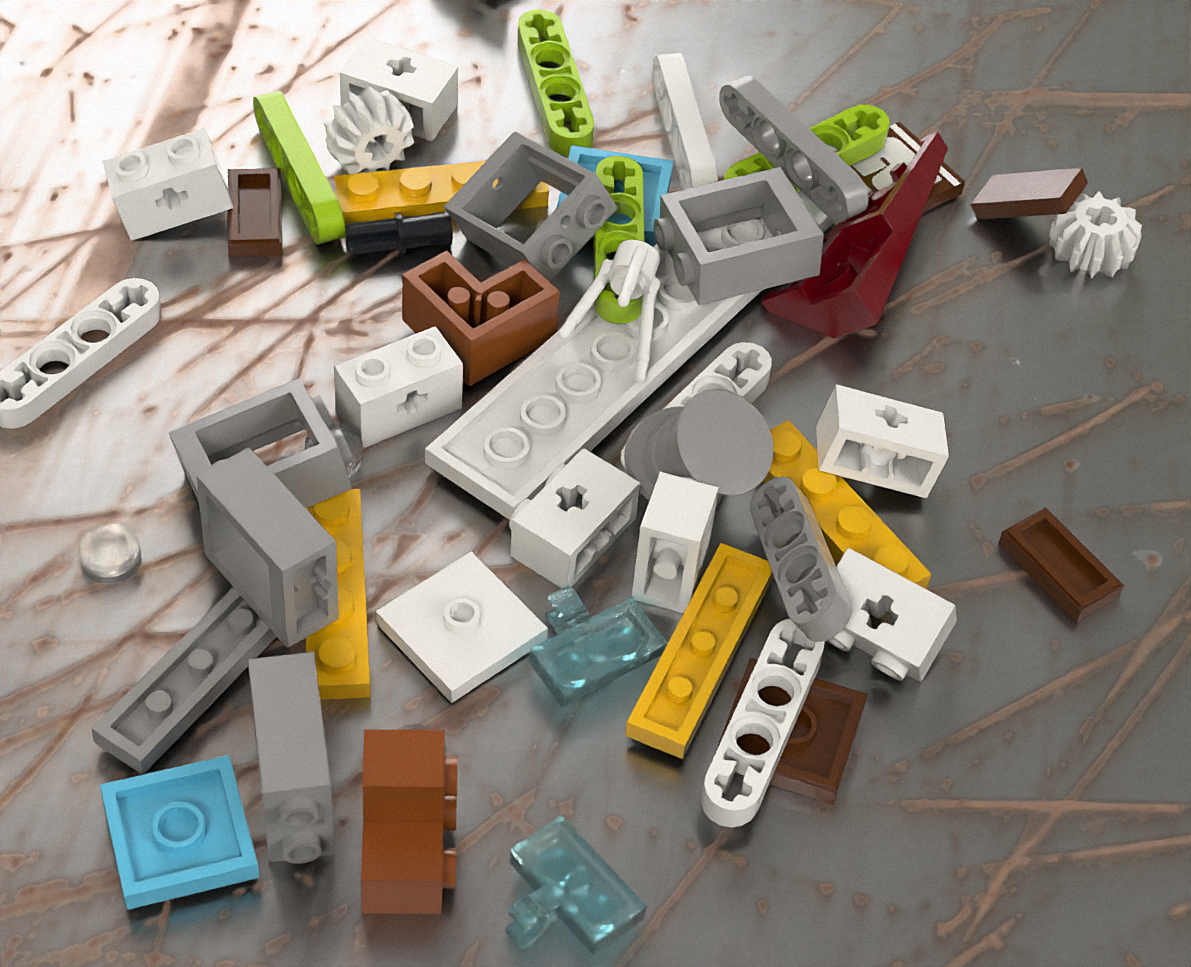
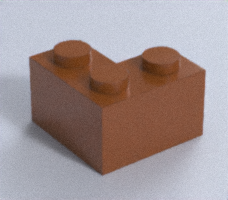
(483, 321)
(406, 808)

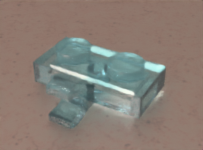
(593, 648)
(572, 886)

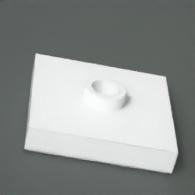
(461, 626)

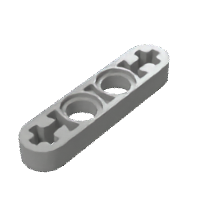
(794, 148)
(797, 557)

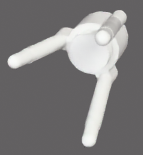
(630, 277)

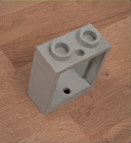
(519, 168)
(725, 273)
(264, 419)
(268, 546)
(292, 757)

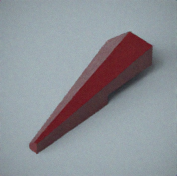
(863, 253)

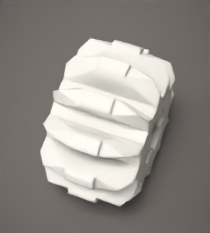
(368, 132)
(1096, 235)

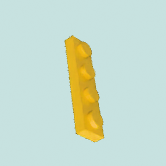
(411, 191)
(839, 509)
(343, 645)
(700, 651)

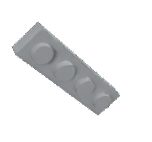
(183, 683)

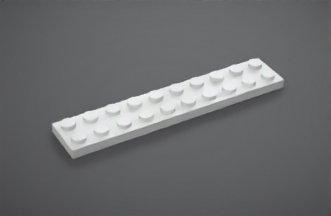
(583, 385)

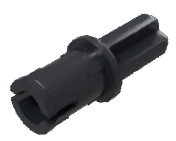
(399, 233)

